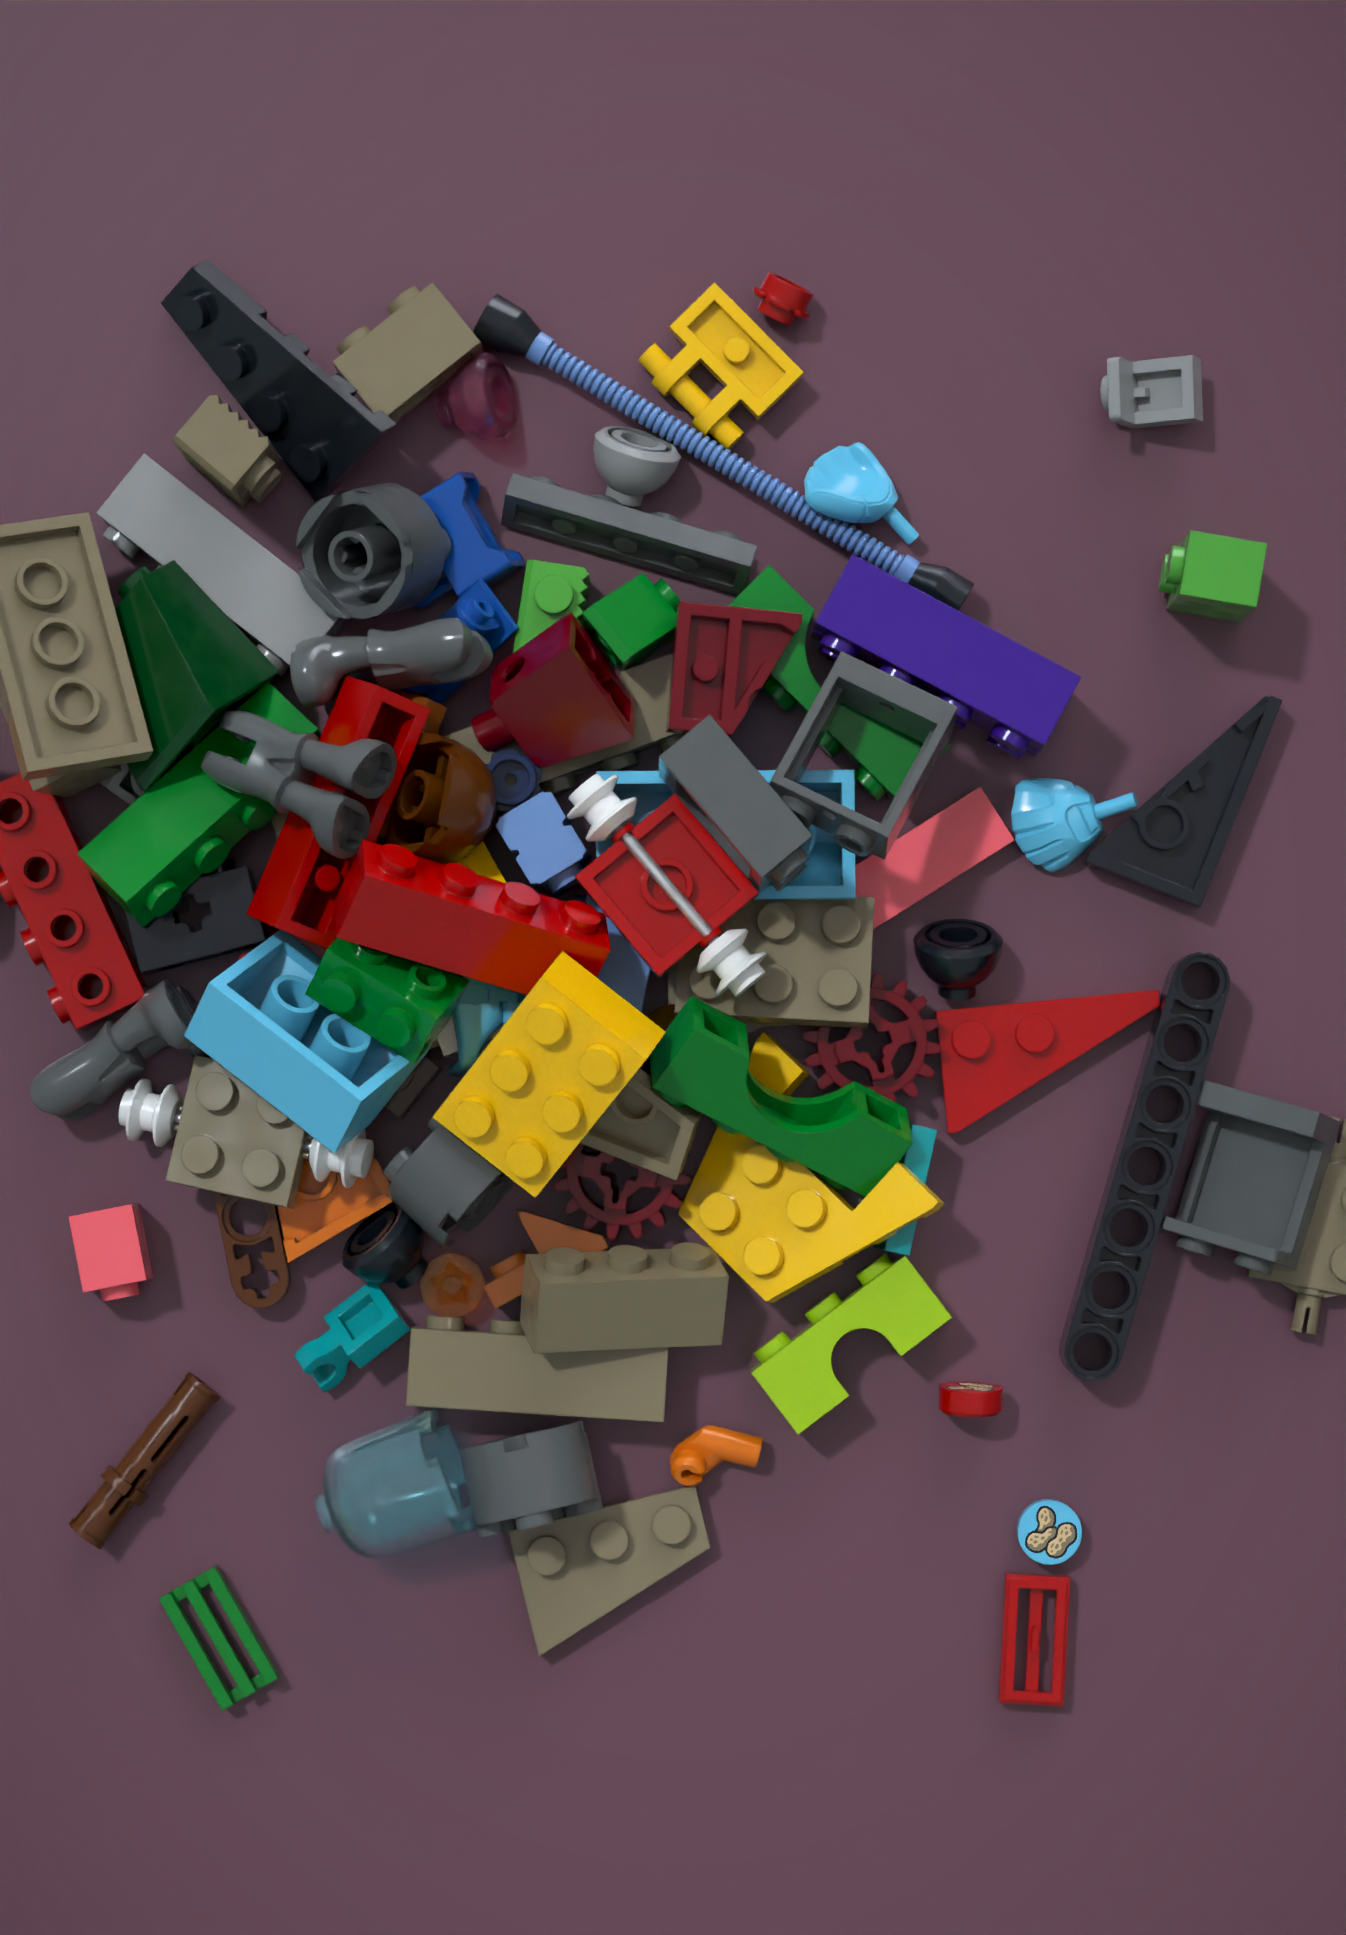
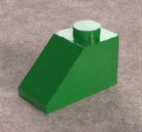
(633, 621)

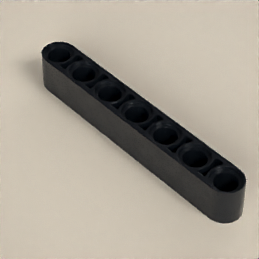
(1167, 1142)

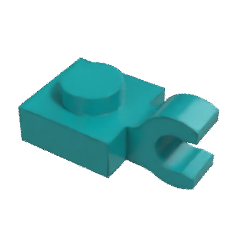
(358, 1331)

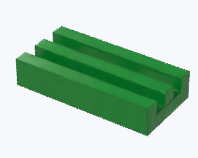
(196, 1648)

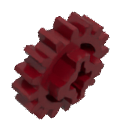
(898, 1034)
(615, 1209)

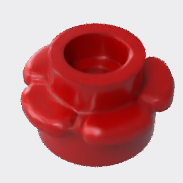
(783, 299)

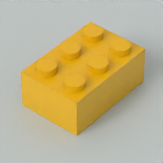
(549, 1074)

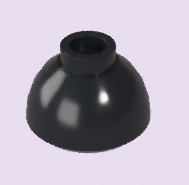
(957, 955)
(386, 1249)

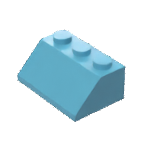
(292, 1047)

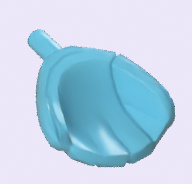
(855, 489)
(1059, 820)

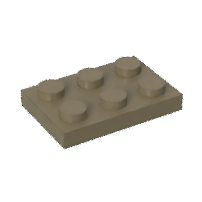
(812, 964)

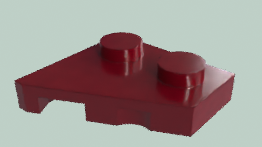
(723, 661)

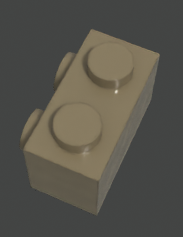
(407, 352)

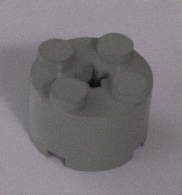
(371, 551)
(445, 1184)
(530, 1479)

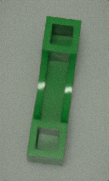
(874, 748)
(842, 1135)

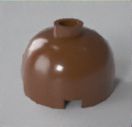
(442, 802)

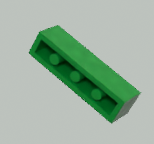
(184, 822)

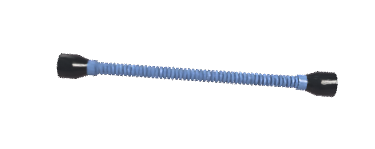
(514, 333)

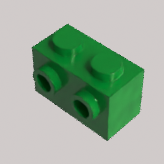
(387, 995)

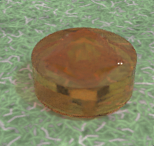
(452, 1285)

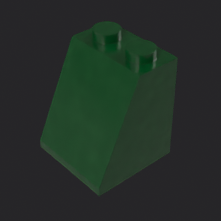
(184, 664)

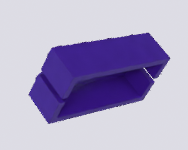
(946, 654)

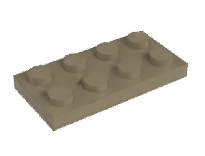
(64, 653)

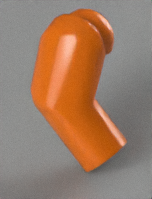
(710, 1447)

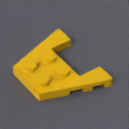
(781, 1219)

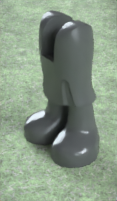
(394, 660)
(284, 774)
(116, 1054)

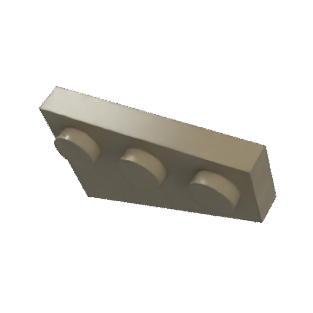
(645, 1129)
(603, 1558)

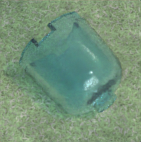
(395, 1488)

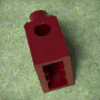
(556, 699)

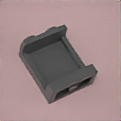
(1253, 1178)

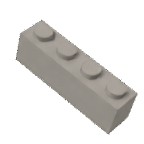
(244, 579)

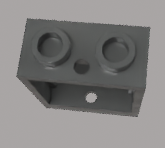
(889, 702)
(736, 806)

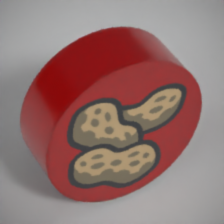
(970, 1399)

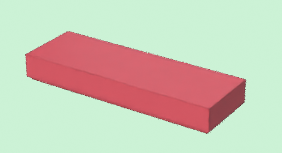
(932, 855)

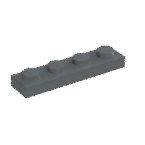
(627, 534)

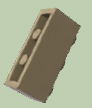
(623, 1298)

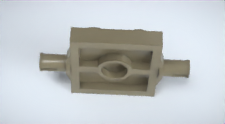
(1323, 1255)

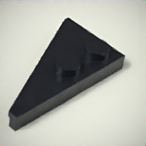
(1183, 827)

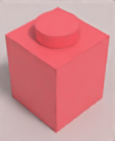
(111, 1251)

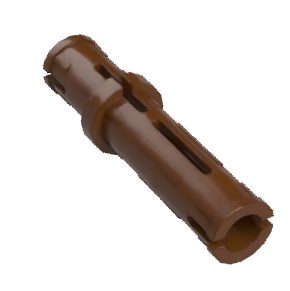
(143, 1461)

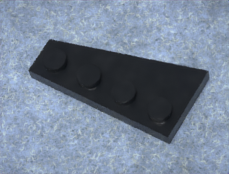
(288, 397)

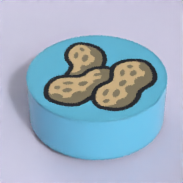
(1049, 1531)

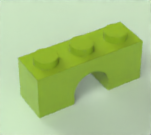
(799, 1369)

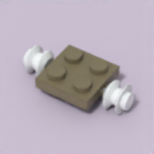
(235, 1138)

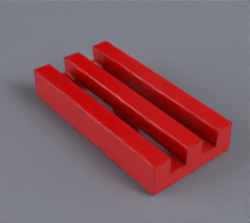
(1036, 1584)

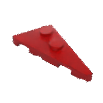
(1009, 1047)

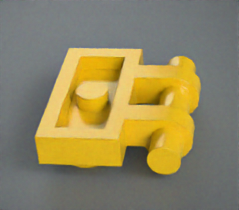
(734, 352)

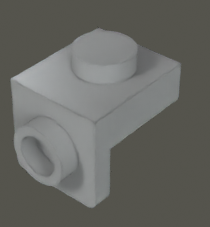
(1153, 391)

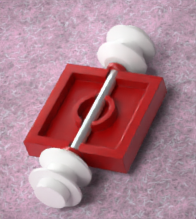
(666, 885)

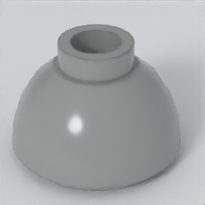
(633, 462)

